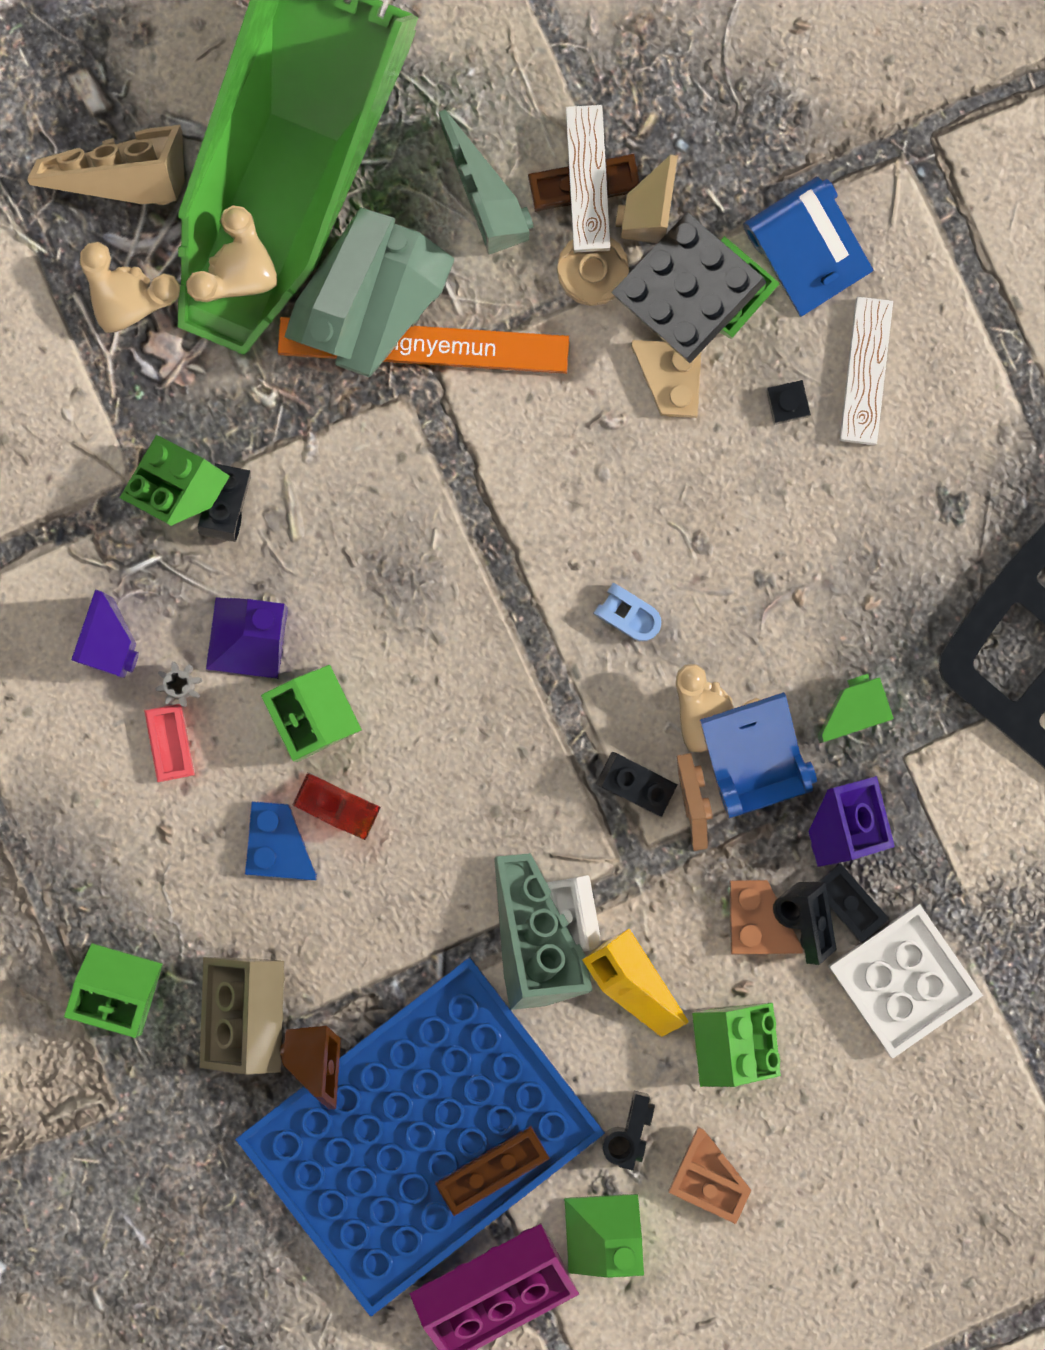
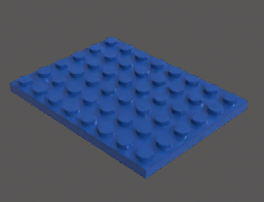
(410, 1109)

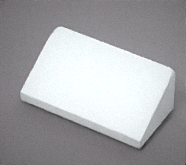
(576, 901)

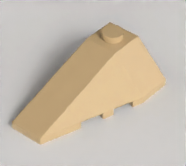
(131, 171)

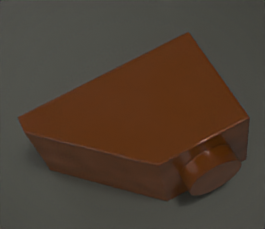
(313, 1060)

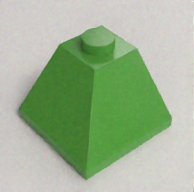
(604, 1236)

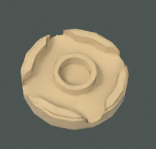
(592, 275)

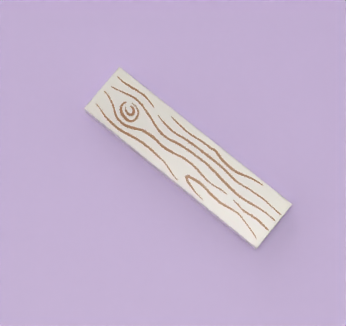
(588, 178)
(866, 371)

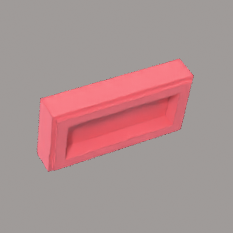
(169, 743)

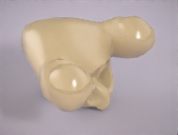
(238, 267)
(123, 294)
(698, 701)

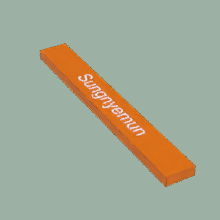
(461, 349)

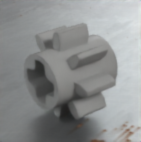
(170, 678)

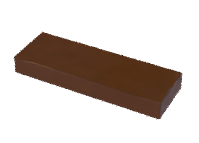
(552, 187)
(492, 1170)

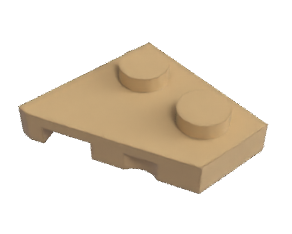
(669, 378)

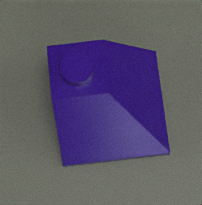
(247, 637)
(105, 638)
(850, 823)

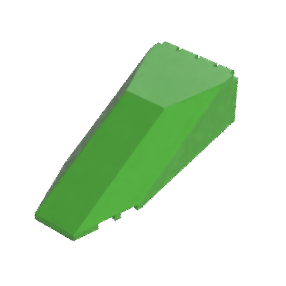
(286, 145)

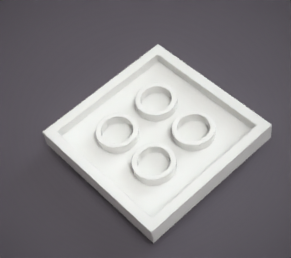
(905, 981)

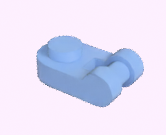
(640, 623)

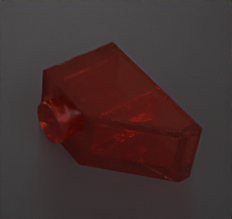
(336, 806)

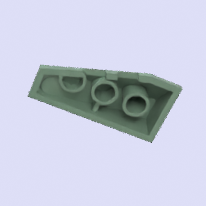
(492, 202)
(406, 284)
(338, 294)
(537, 948)

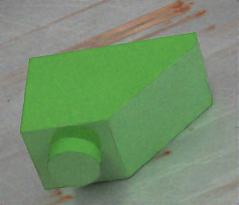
(856, 709)

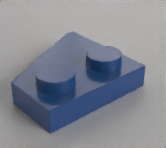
(276, 844)

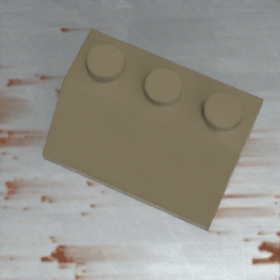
(242, 1015)

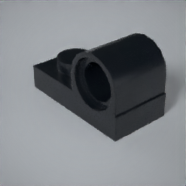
(808, 908)

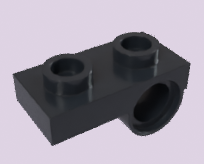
(225, 515)
(636, 784)
(639, 1115)

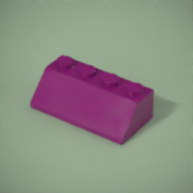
(494, 1292)

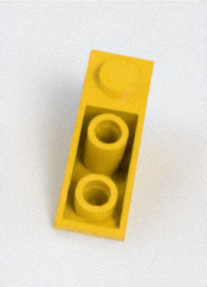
(633, 982)

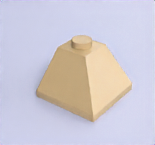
(648, 205)

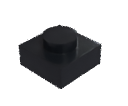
(788, 402)

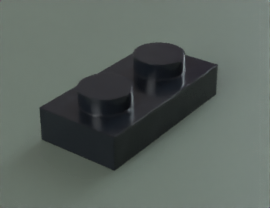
(852, 903)

